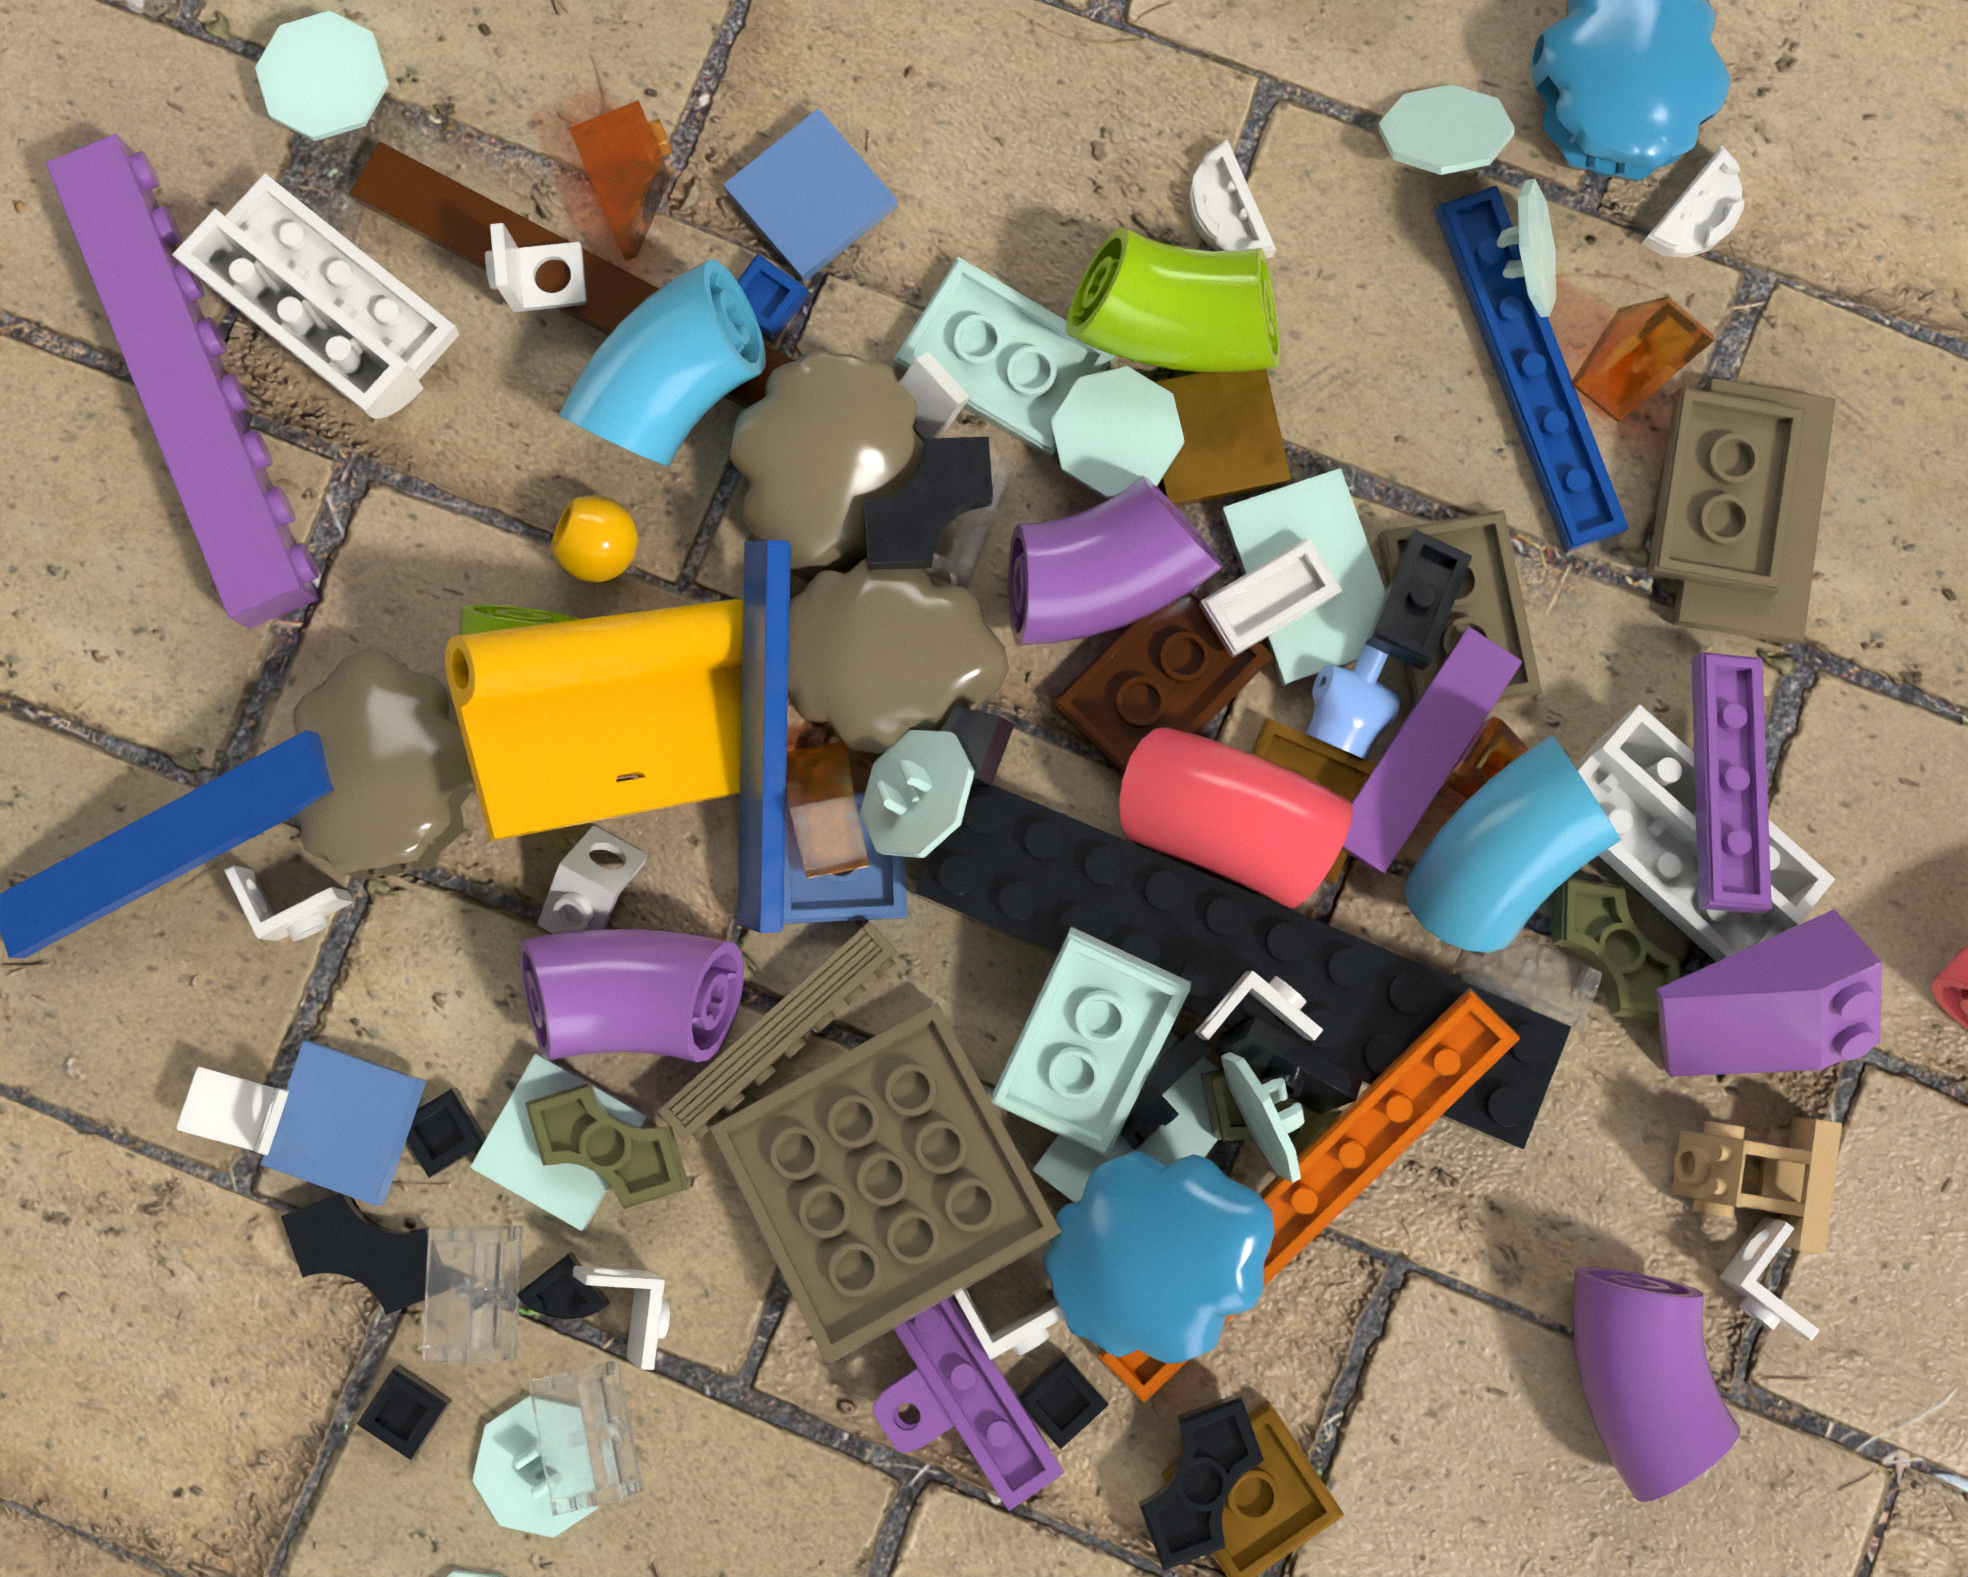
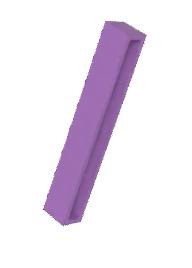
(184, 382)

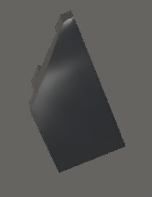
(1150, 1107)

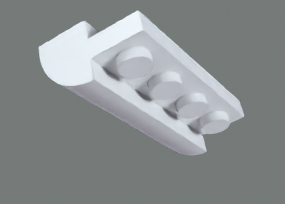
(319, 297)
(1648, 793)

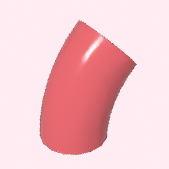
(1232, 814)

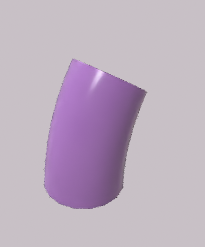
(1103, 566)
(631, 992)
(1648, 1378)

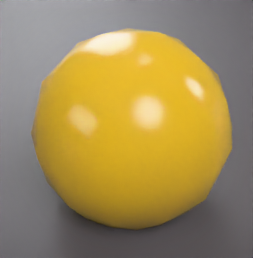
(595, 539)

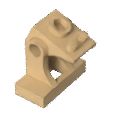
(1790, 1180)

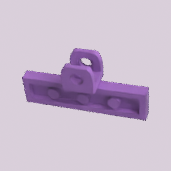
(965, 1389)

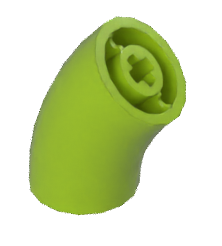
(1177, 306)

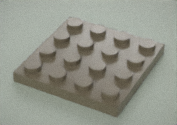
(884, 1183)

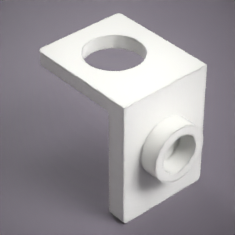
(514, 272)
(585, 892)
(297, 921)
(1276, 996)
(232, 1110)
(1745, 1270)
(649, 1310)
(1020, 1334)

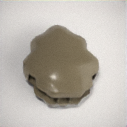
(818, 450)
(888, 654)
(392, 768)

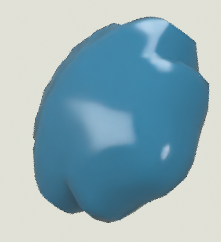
(1628, 83)
(1159, 1256)

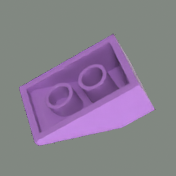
(1776, 1005)

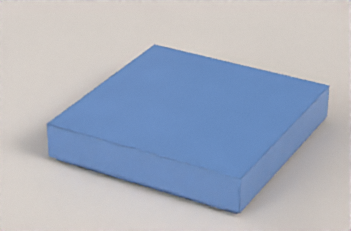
(810, 195)
(844, 896)
(344, 1123)

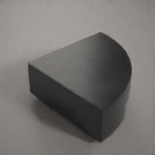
(561, 1294)

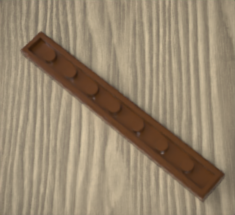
(461, 224)

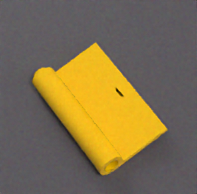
(596, 699)

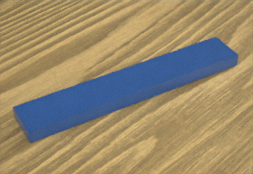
(1531, 374)
(764, 735)
(164, 845)

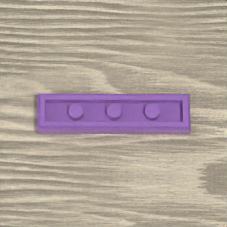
(1427, 748)
(1731, 783)

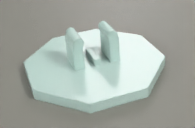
(322, 75)
(1446, 129)
(1535, 248)
(1116, 431)
(917, 793)
(1261, 1117)
(513, 1477)

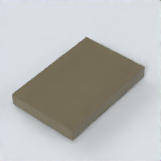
(1727, 491)
(1486, 600)

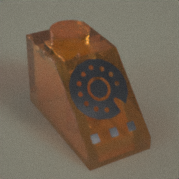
(626, 170)

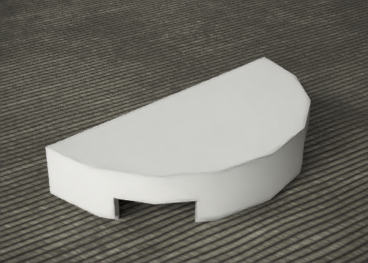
(1224, 206)
(1702, 212)

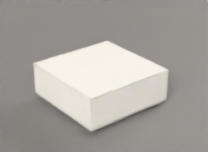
(936, 394)

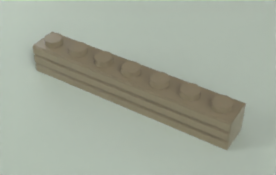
(779, 1033)

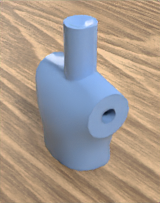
(1352, 705)

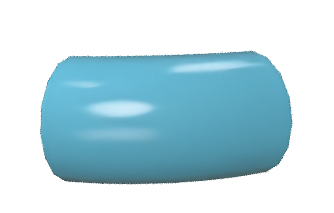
(669, 363)
(1508, 851)

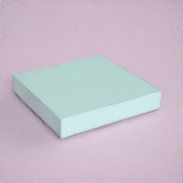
(514, 1160)

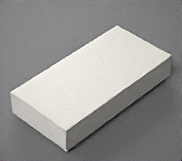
(1270, 597)

